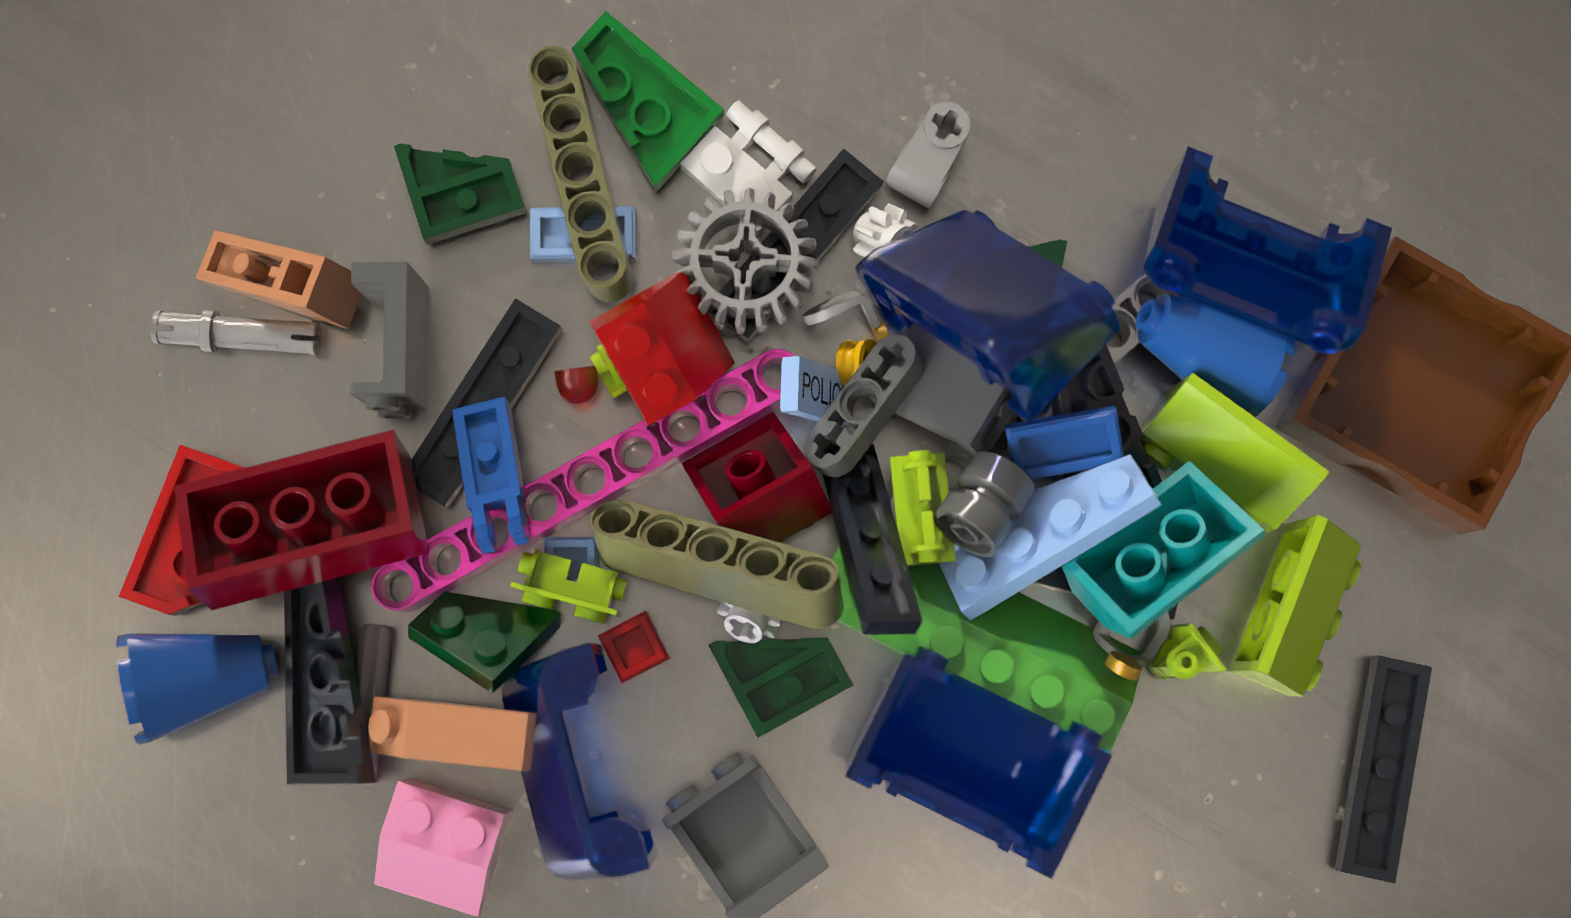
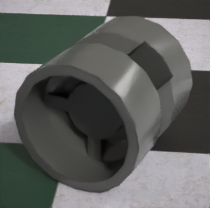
(988, 499)

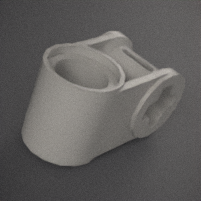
(927, 159)

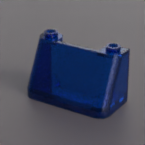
(1260, 266)
(993, 304)
(979, 759)
(569, 836)

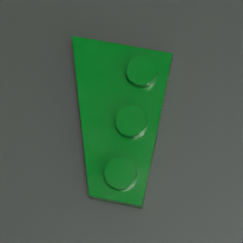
(646, 97)

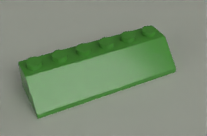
(1015, 652)

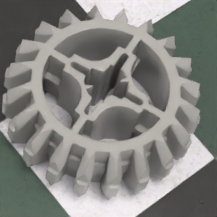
(747, 215)

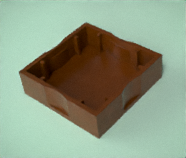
(1433, 391)

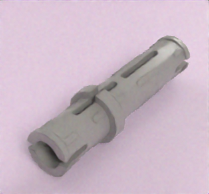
(216, 331)

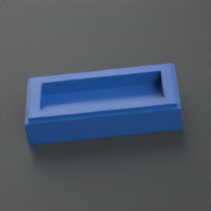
(1065, 442)

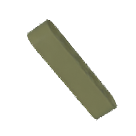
(575, 150)
(718, 563)

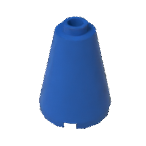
(1217, 347)
(189, 677)

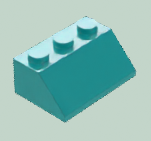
(1163, 554)

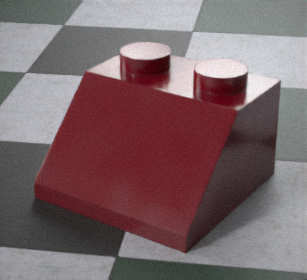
(759, 482)

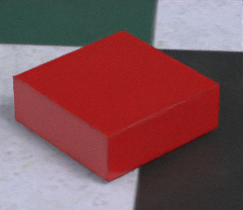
(634, 647)

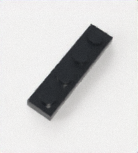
(828, 209)
(498, 371)
(872, 548)
(1383, 768)

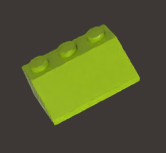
(1232, 449)
(1297, 606)

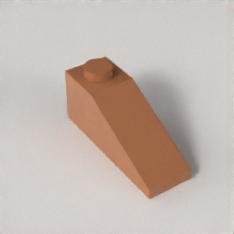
(281, 278)
(452, 733)

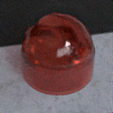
(577, 384)

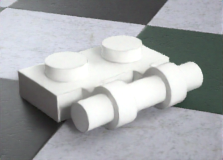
(723, 163)

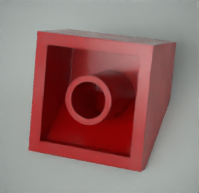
(663, 347)

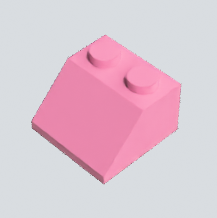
(440, 845)

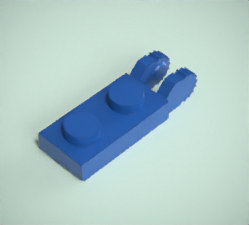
(491, 469)

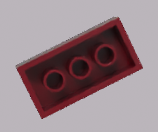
(300, 520)

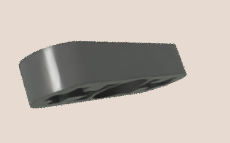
(876, 365)

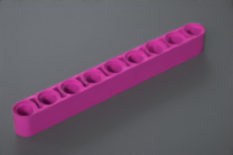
(563, 482)

